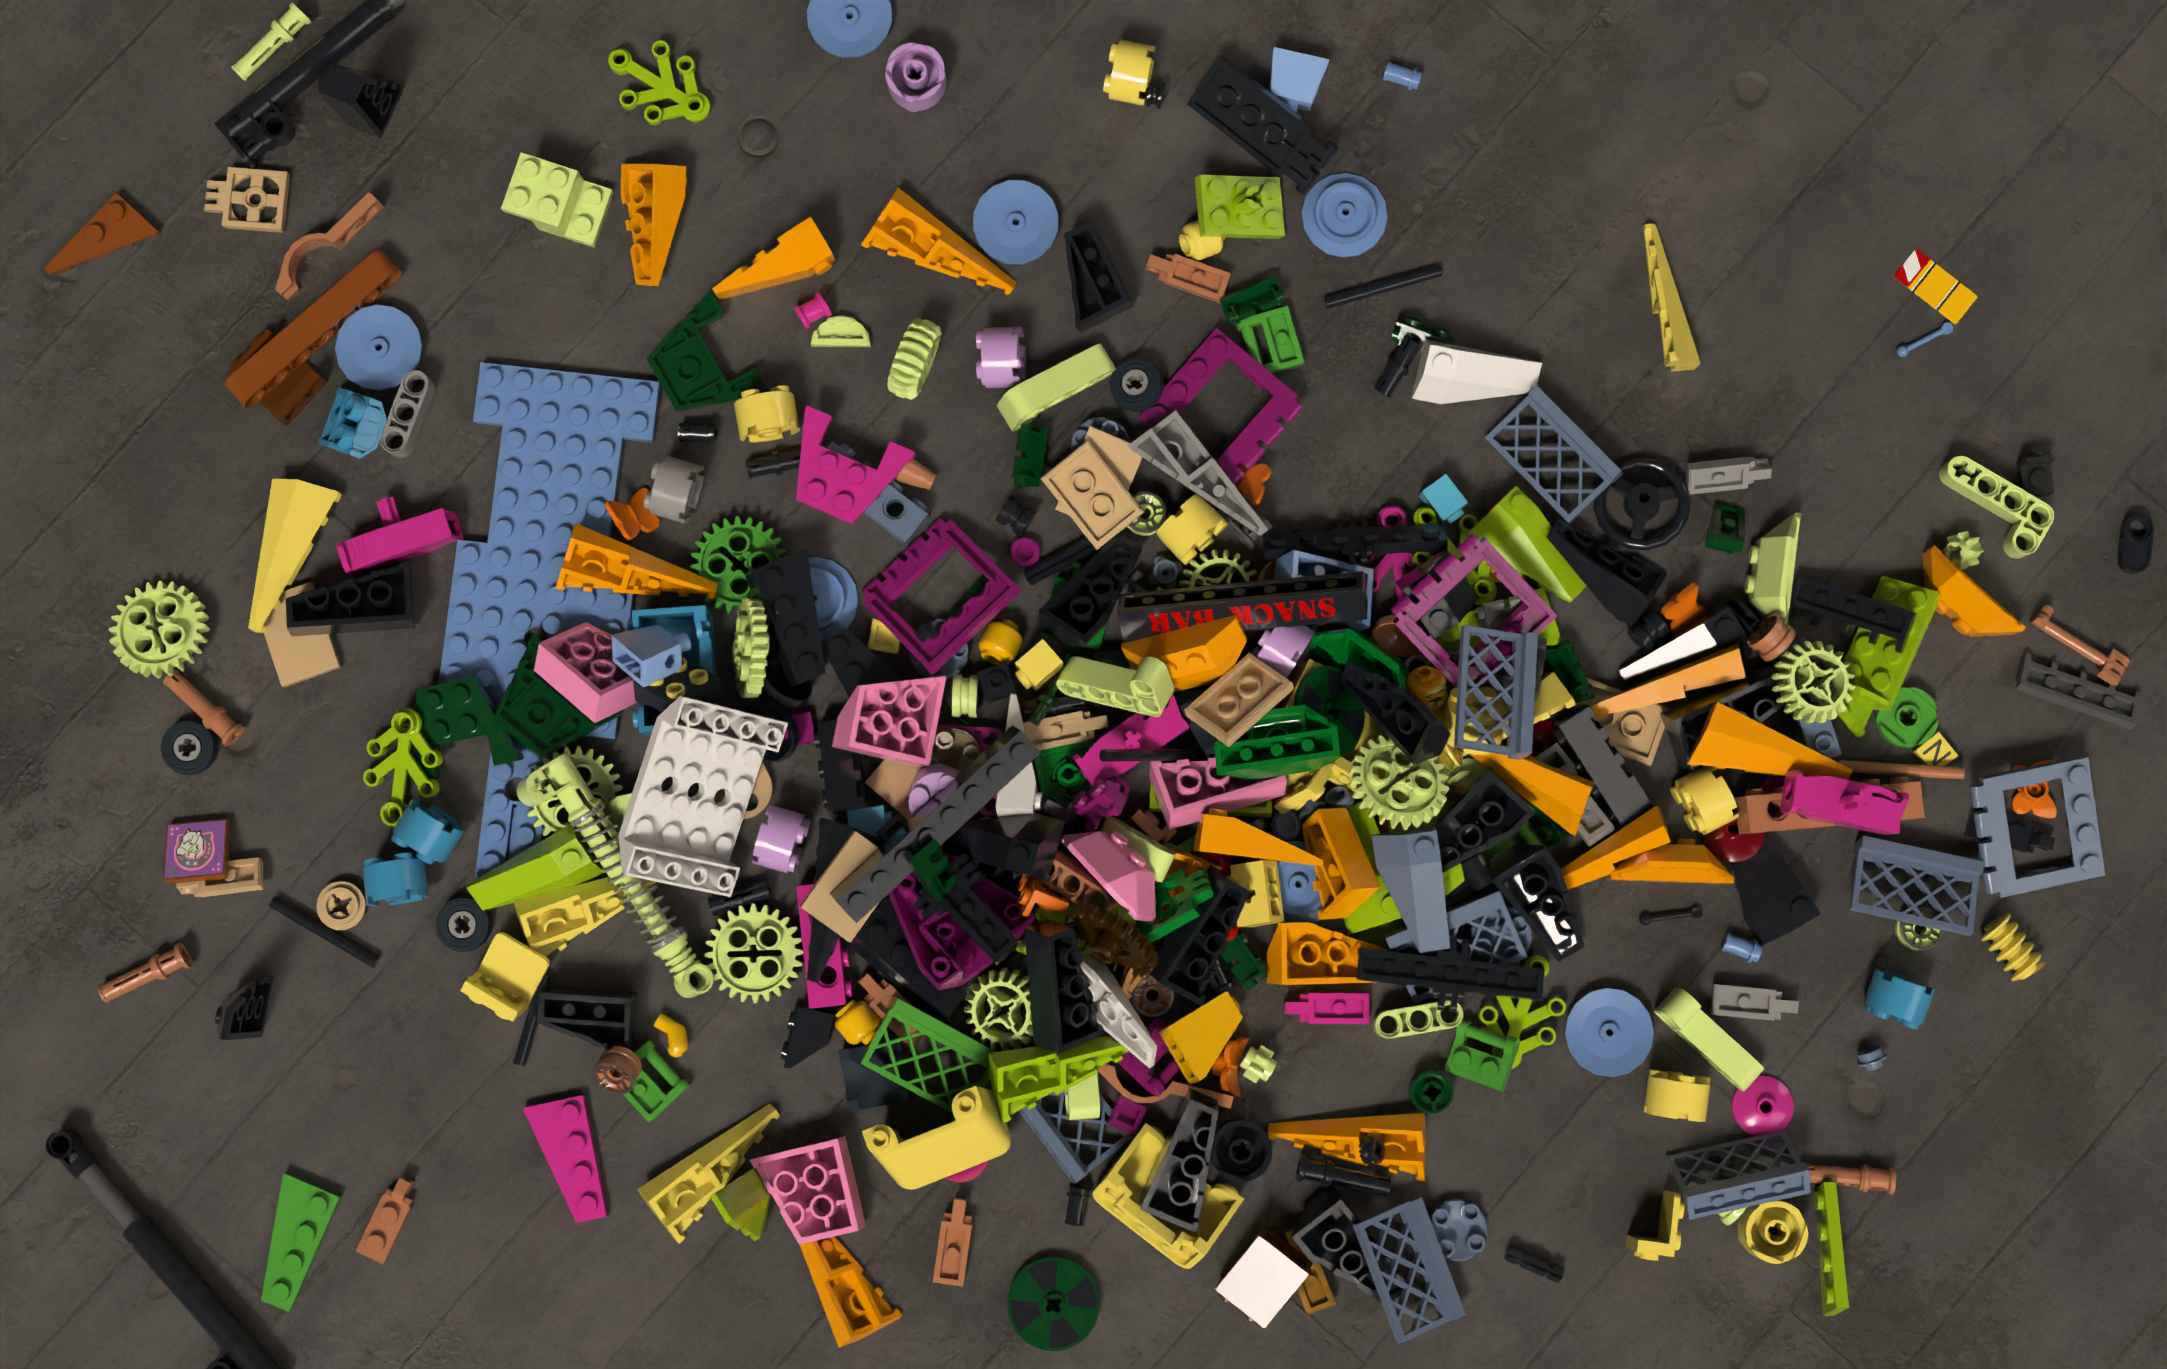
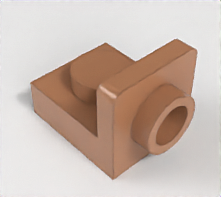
(1148, 825)

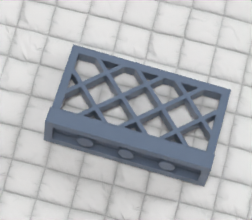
(1572, 435)
(1521, 687)
(1919, 860)
(1458, 915)
(1059, 1146)
(1741, 1188)
(1429, 1258)

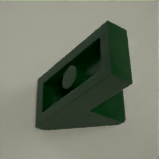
(1726, 528)

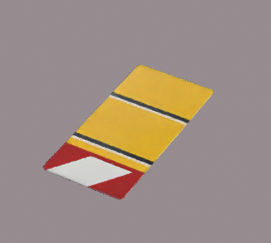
(1935, 286)

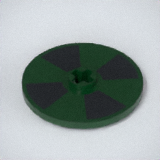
(1324, 692)
(1051, 1328)

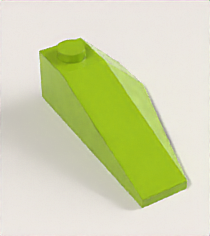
(543, 868)
(1379, 906)
(745, 1204)

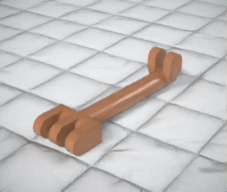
(2111, 666)

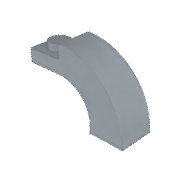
(1594, 822)

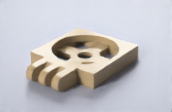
(227, 196)

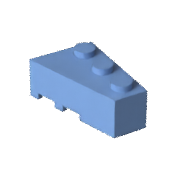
(1304, 564)

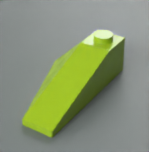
(1519, 535)

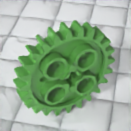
(758, 545)

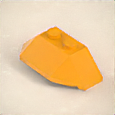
(1964, 600)
(1193, 653)
(1673, 863)

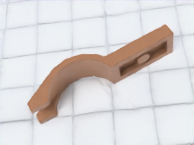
(337, 237)
(1174, 1087)

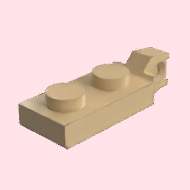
(1064, 729)
(243, 876)

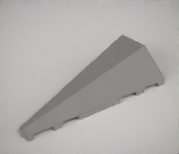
(1182, 456)

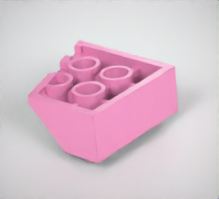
(584, 671)
(892, 720)
(814, 1189)

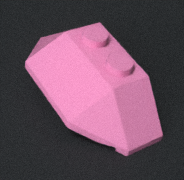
(1117, 870)

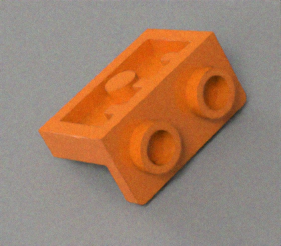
(1035, 891)

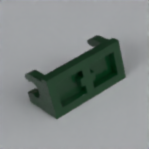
(928, 866)

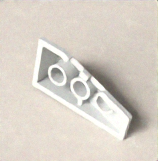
(1467, 374)
(1021, 793)
(1116, 1011)

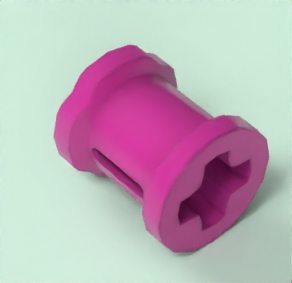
(812, 310)

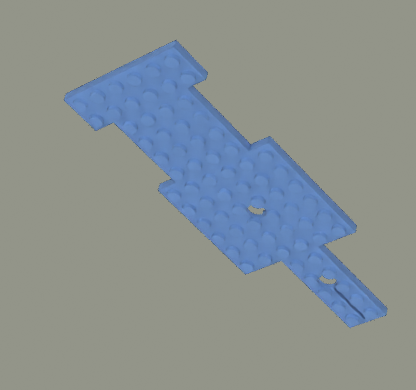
(552, 471)

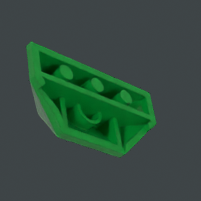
(1344, 644)
(1280, 744)

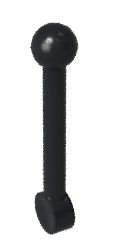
(1694, 912)

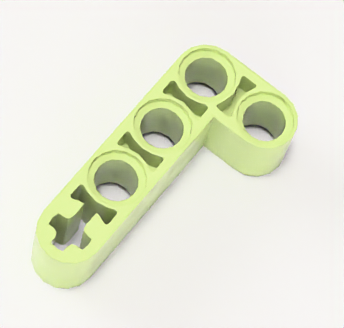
(1054, 385)
(1994, 502)
(1123, 688)
(1686, 1018)

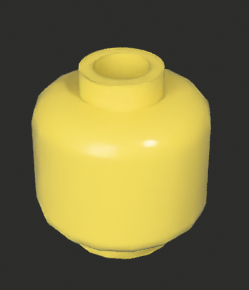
(1196, 246)

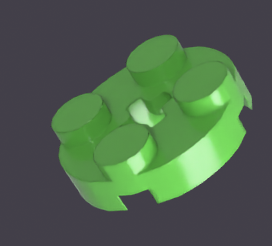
(1923, 717)

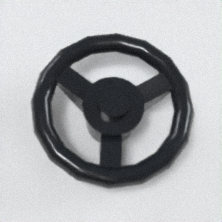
(1643, 504)

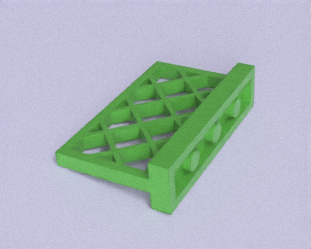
(937, 1032)

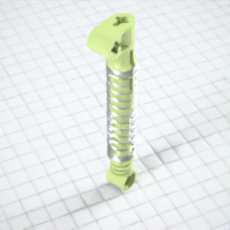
(603, 840)

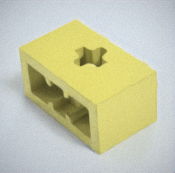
(1038, 666)
(1263, 880)

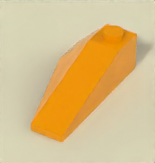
(797, 256)
(1313, 955)

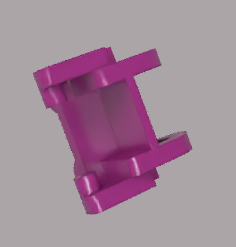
(1101, 801)

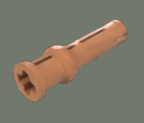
(213, 716)
(157, 968)
(1861, 1177)

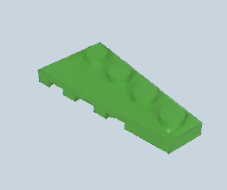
(298, 1232)

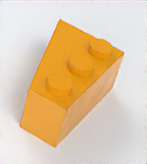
(1346, 873)

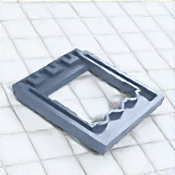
(2081, 830)

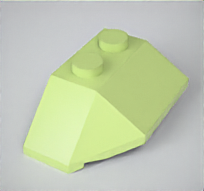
(1773, 569)

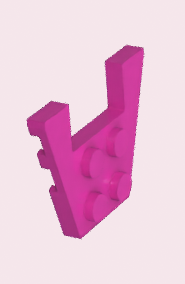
(837, 482)

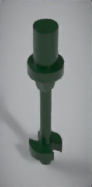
(1045, 702)

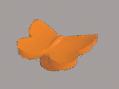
(1252, 485)
(632, 515)
(1683, 608)
(2034, 798)
(1227, 1065)

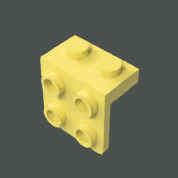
(1302, 788)
(507, 977)
(1668, 1237)

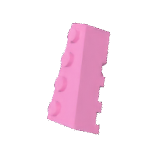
(1193, 787)

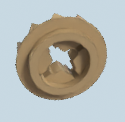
(327, 903)

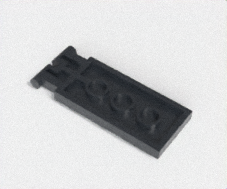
(1261, 124)

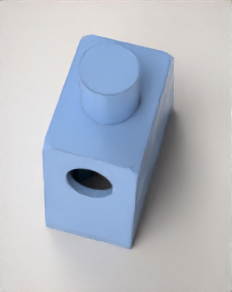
(1296, 77)
(649, 653)

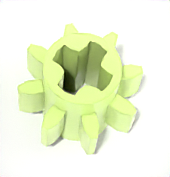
(1963, 550)
(1258, 1064)

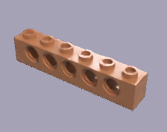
(1756, 819)

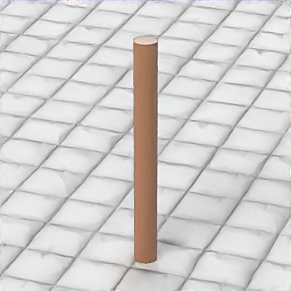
(1905, 769)

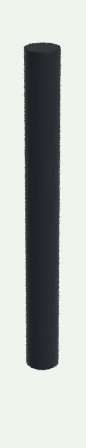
(1382, 287)
(1123, 755)
(324, 932)

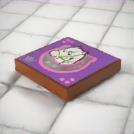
(196, 851)

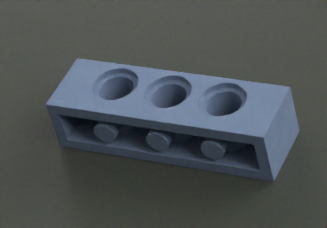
(902, 527)
(1814, 736)

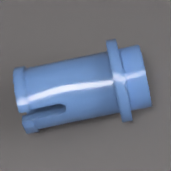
(1403, 76)
(1742, 947)

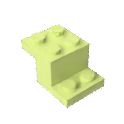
(557, 200)

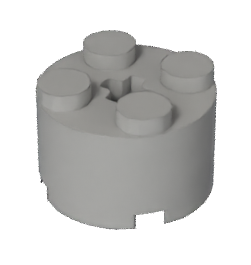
(674, 489)

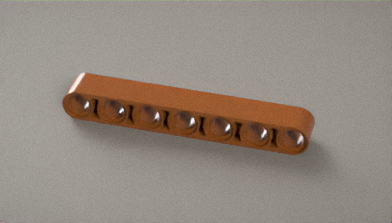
(312, 329)

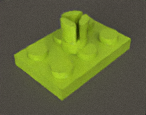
(1239, 206)

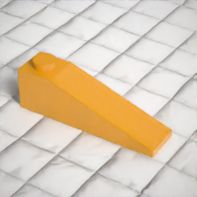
(654, 206)
(1234, 837)

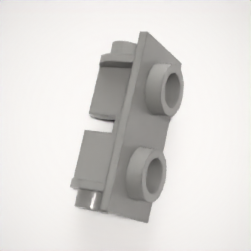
(1494, 613)

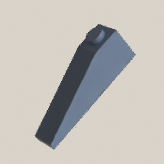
(1414, 877)

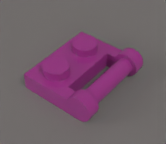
(1139, 1070)

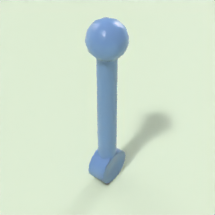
(1945, 329)

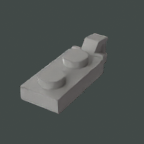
(1725, 474)
(1750, 1002)

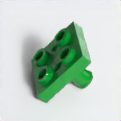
(1068, 775)

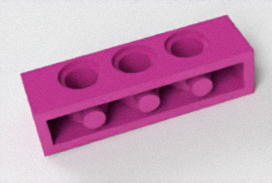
(820, 993)

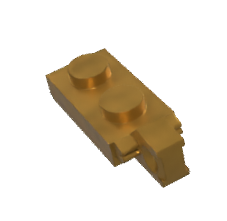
(1314, 1289)

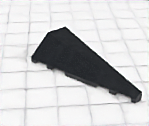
(823, 939)

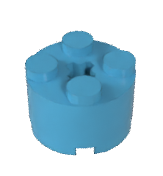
(427, 831)
(395, 880)
(1898, 997)

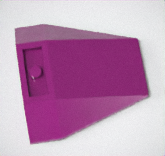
(940, 943)

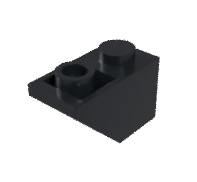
(809, 1034)

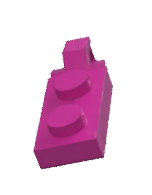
(1331, 1008)

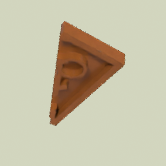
(111, 228)

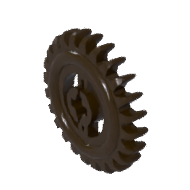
(1112, 939)

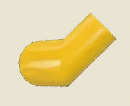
(676, 1035)

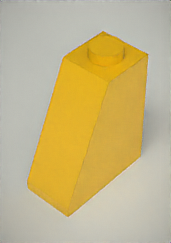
(1202, 1035)

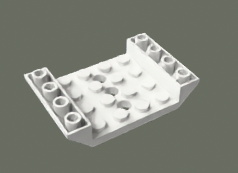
(686, 837)

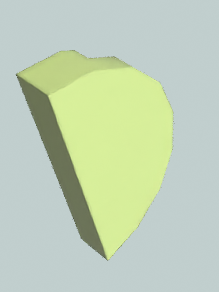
(840, 332)

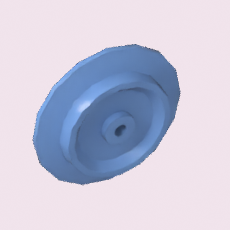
(853, 36)
(1012, 203)
(1341, 233)
(364, 335)
(835, 595)
(1298, 902)
(1629, 1036)

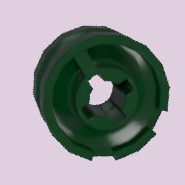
(1443, 1088)

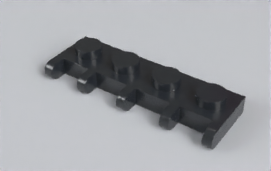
(1852, 610)

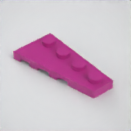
(570, 1150)

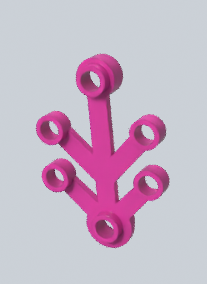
(1397, 560)

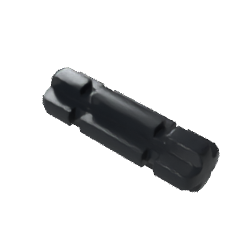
(1534, 1263)

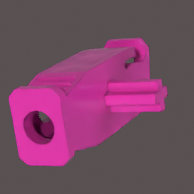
(398, 539)
(1132, 734)
(1843, 802)

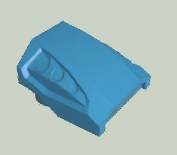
(353, 424)

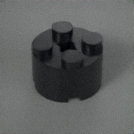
(1247, 1166)

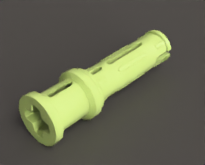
(281, 32)

